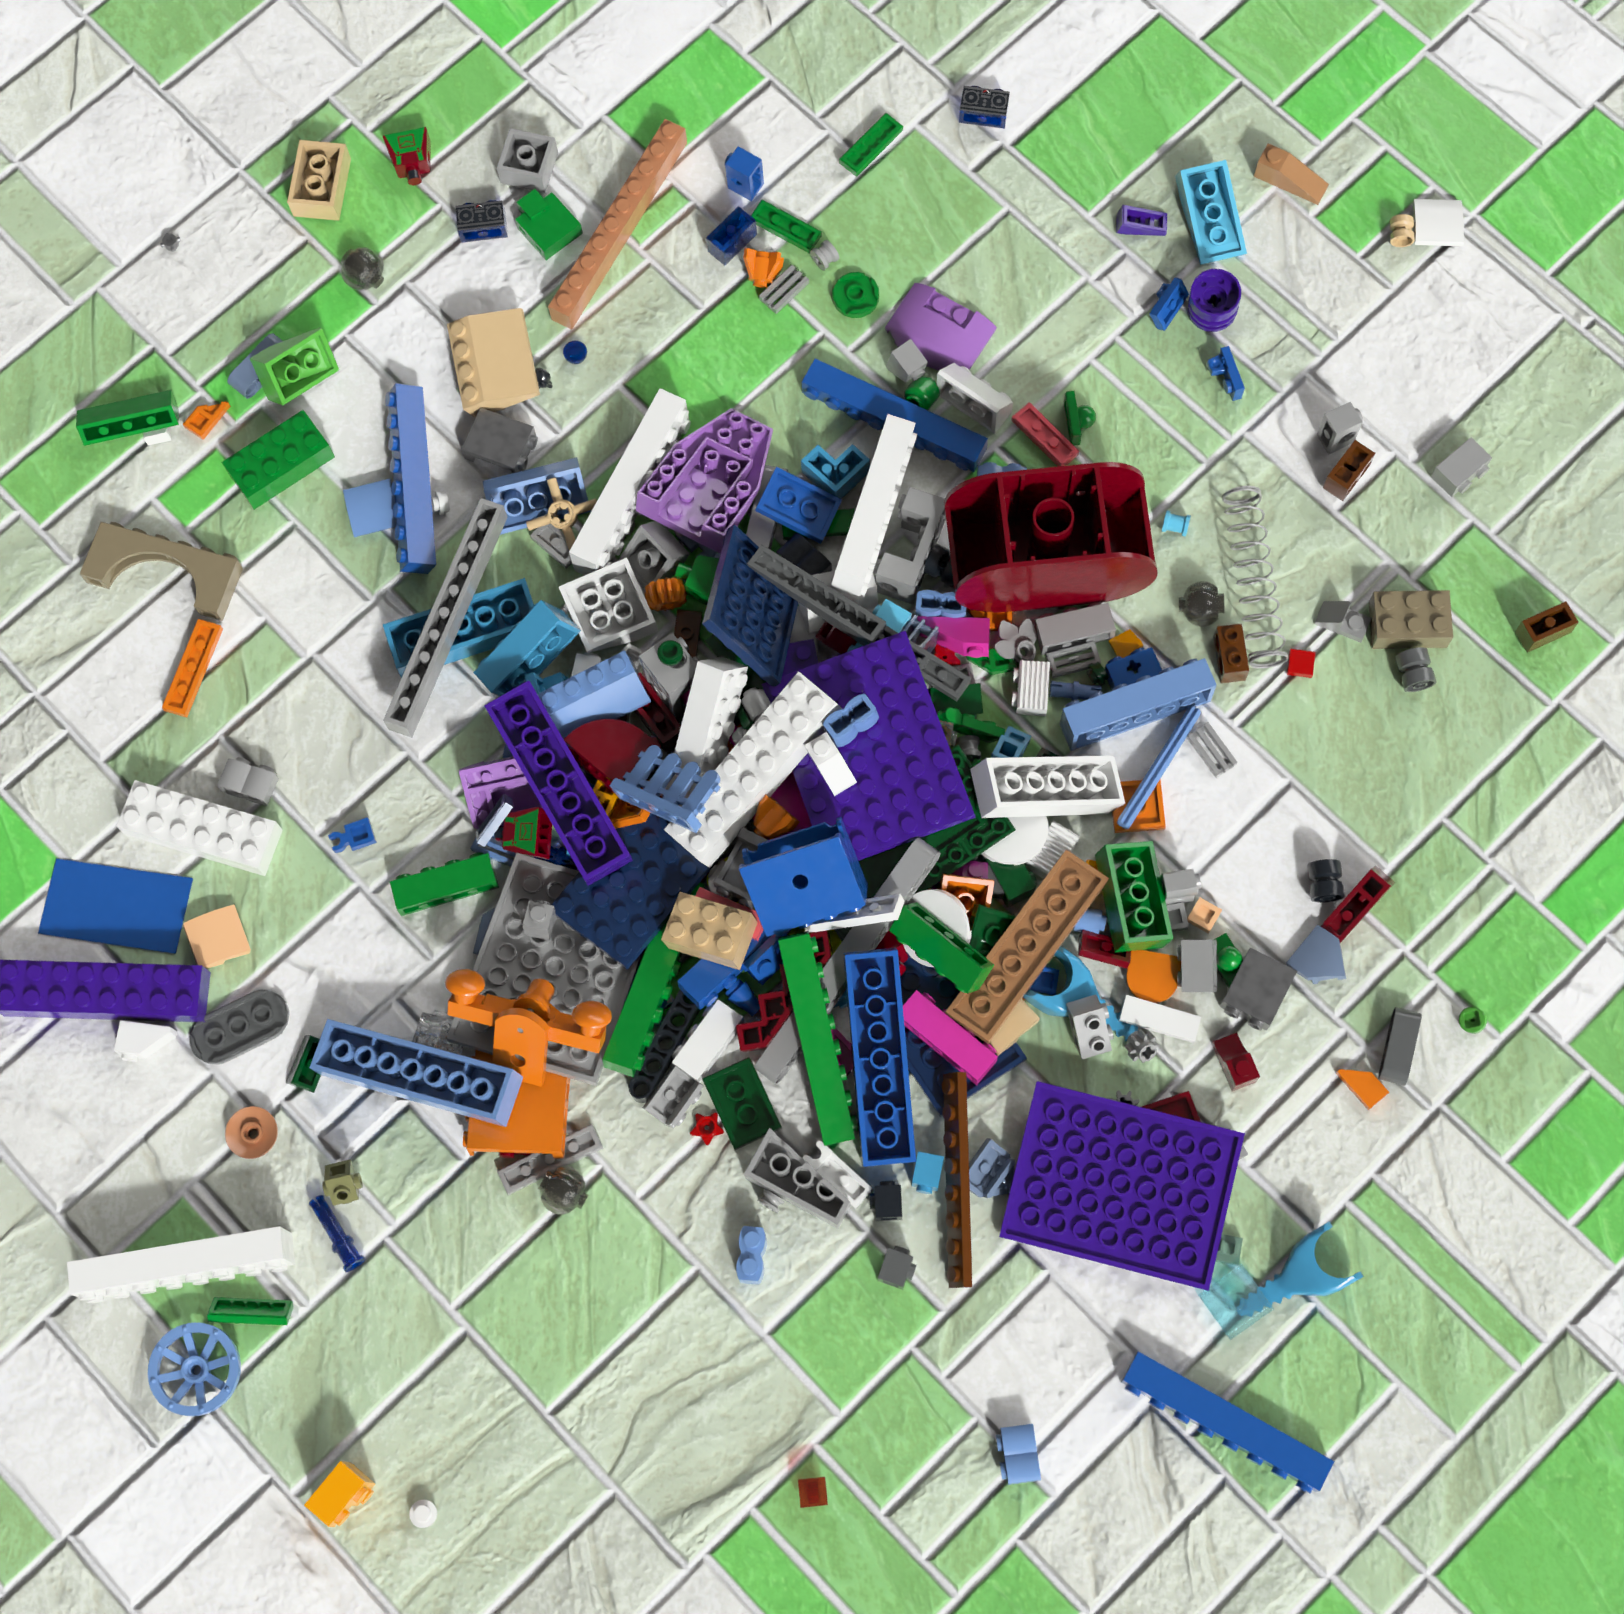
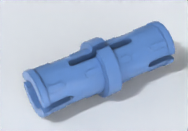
(1073, 690)

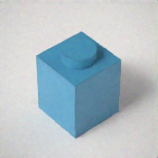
(927, 1172)

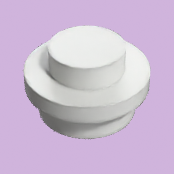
(440, 503)
(423, 1513)

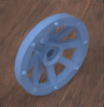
(188, 1366)

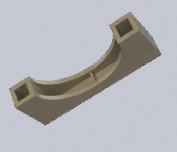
(119, 548)

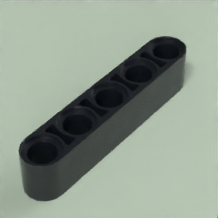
(663, 1056)

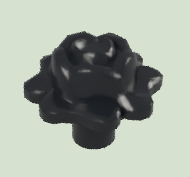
(543, 378)

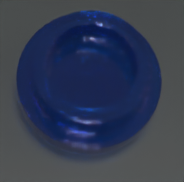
(575, 352)

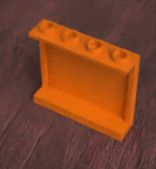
(535, 1122)

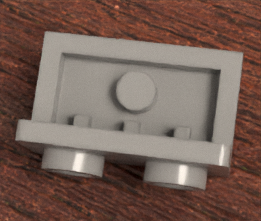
(673, 1097)

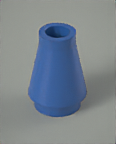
(743, 997)

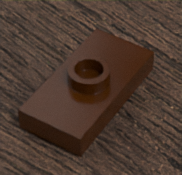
(688, 628)

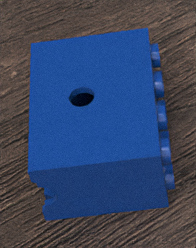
(804, 878)

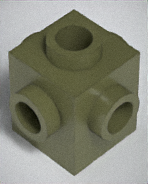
(341, 1182)

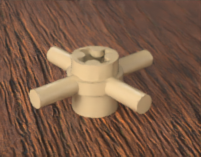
(559, 504)

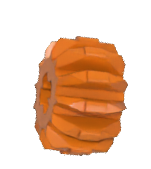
(665, 594)

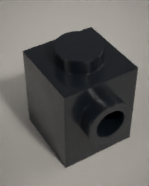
(887, 1201)

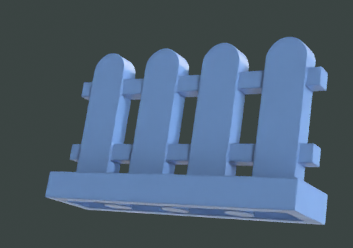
(667, 807)

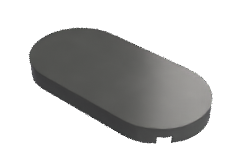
(239, 1027)

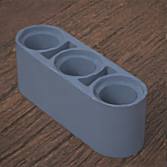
(244, 377)

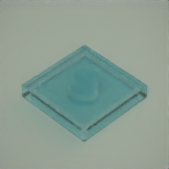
(1236, 1302)

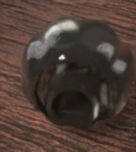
(362, 268)
(1202, 603)
(563, 1190)

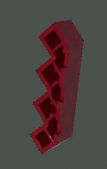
(777, 1006)

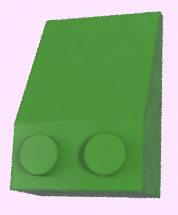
(294, 366)

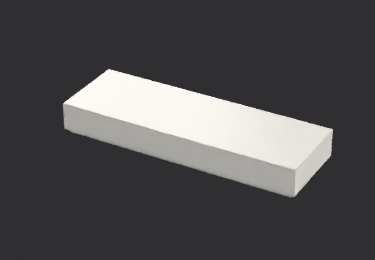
(1159, 1018)

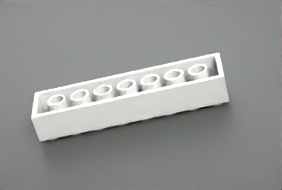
(616, 507)
(874, 508)
(757, 767)
(181, 1263)

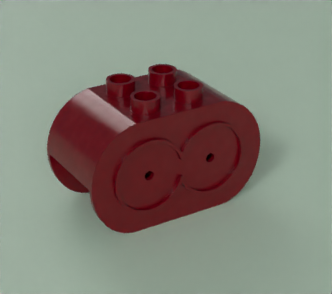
(1050, 537)

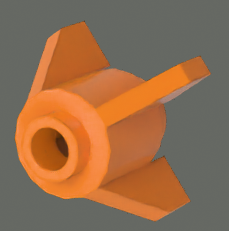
(762, 266)
(773, 819)

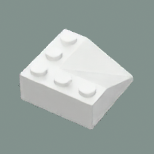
(609, 607)

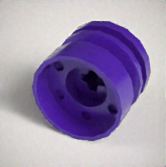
(1220, 289)

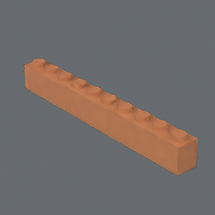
(618, 224)

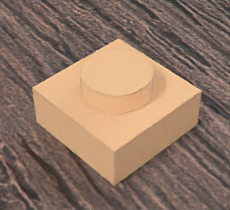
(1204, 915)

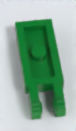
(968, 725)

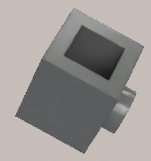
(897, 1267)

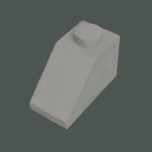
(907, 362)

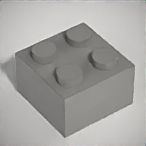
(527, 160)

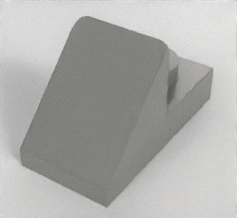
(1341, 620)

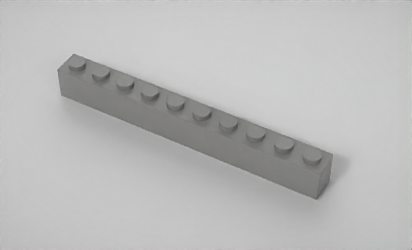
(445, 618)

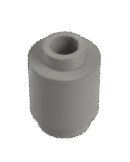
(755, 703)

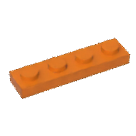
(192, 668)

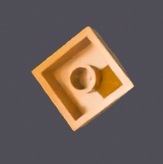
(338, 1492)

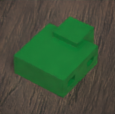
(546, 223)

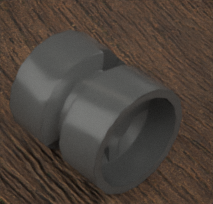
(1415, 667)

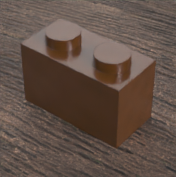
(1546, 626)

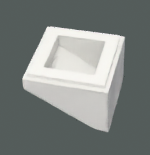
(157, 436)

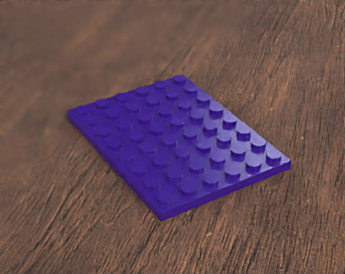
(900, 763)
(1122, 1185)

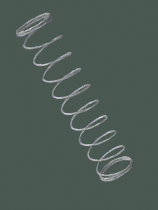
(1263, 653)

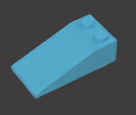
(1211, 211)

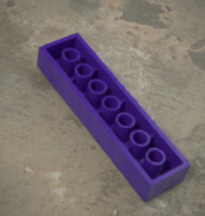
(558, 783)
(103, 990)

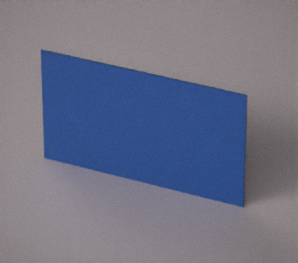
(115, 906)

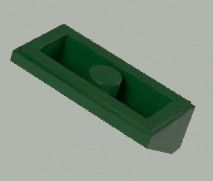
(300, 1074)

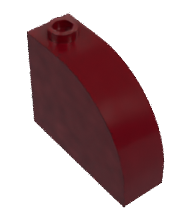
(608, 748)

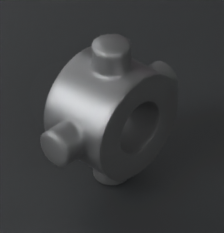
(170, 242)

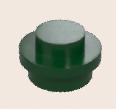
(670, 653)
(1097, 673)

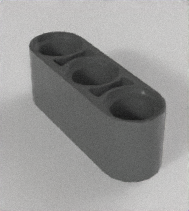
(1400, 1046)

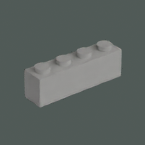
(795, 1181)

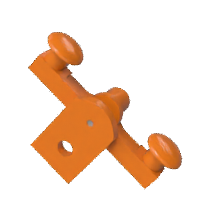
(527, 1022)

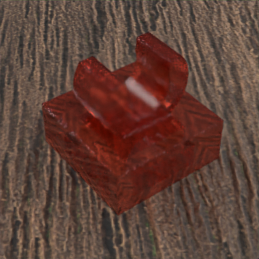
(812, 1492)

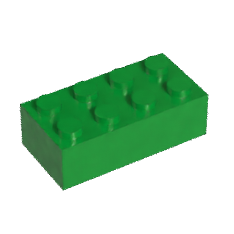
(278, 459)
(1134, 896)

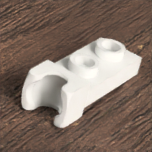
(839, 1175)

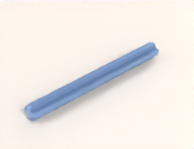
(1158, 767)

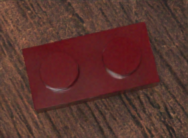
(1101, 949)

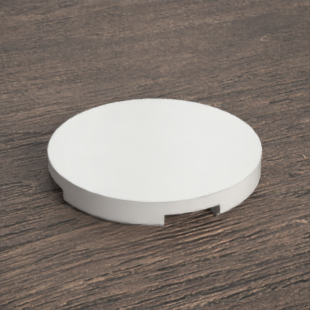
(1022, 843)
(947, 910)

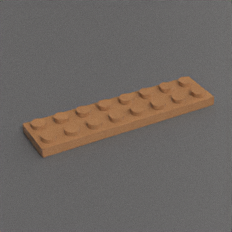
(1029, 945)

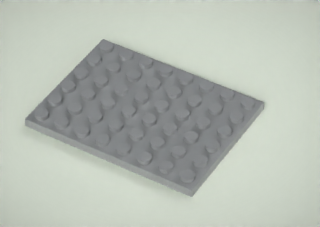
(567, 960)

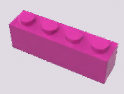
(947, 1037)

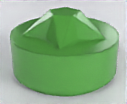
(1472, 1020)

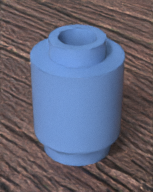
(1091, 921)

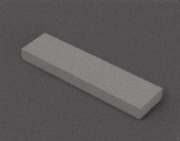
(535, 1165)

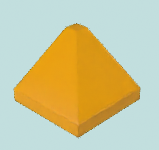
(1125, 643)

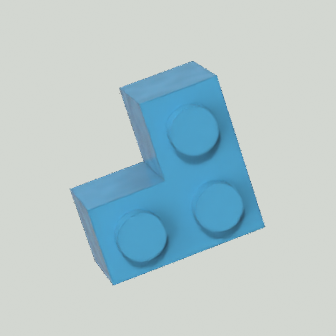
(835, 475)

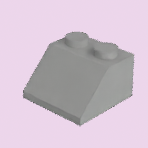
(654, 553)

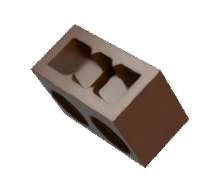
(1349, 470)
(1231, 653)

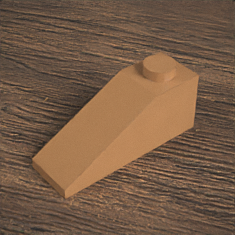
(1290, 174)

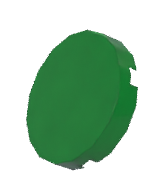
(855, 295)

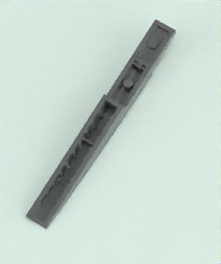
(850, 617)

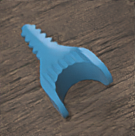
(1078, 986)
(1303, 1275)

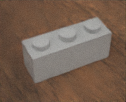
(1075, 627)

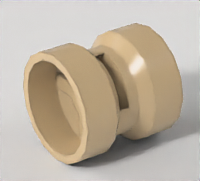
(1402, 230)

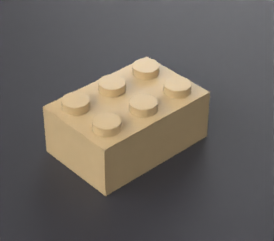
(319, 180)
(709, 930)

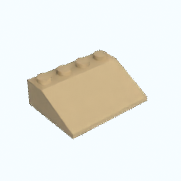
(493, 360)

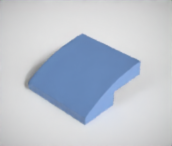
(370, 507)

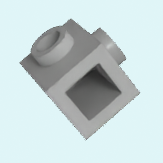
(538, 919)

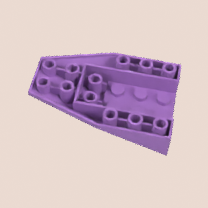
(708, 479)

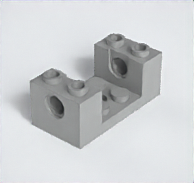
(903, 577)
(669, 681)

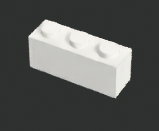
(707, 1041)

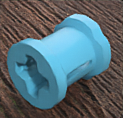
(1176, 523)

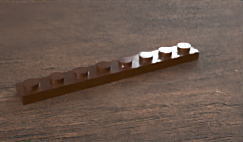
(957, 1180)

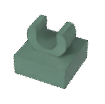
(1229, 1250)

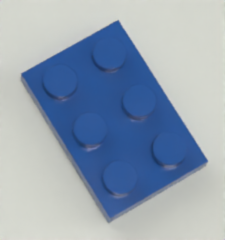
(798, 505)

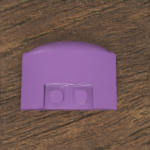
(940, 328)
(488, 781)

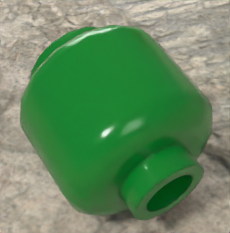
(922, 392)

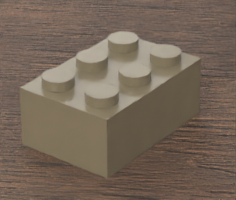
(1410, 619)

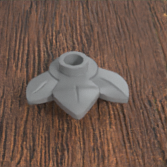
(1015, 638)

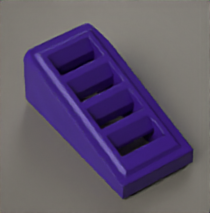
(1132, 228)

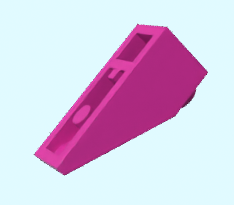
(962, 634)

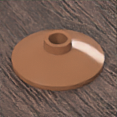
(239, 1128)

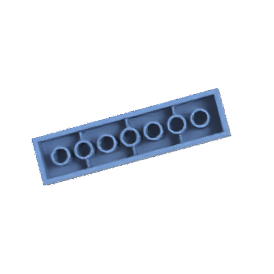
(417, 1072)

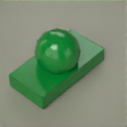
(1077, 417)
(1228, 959)

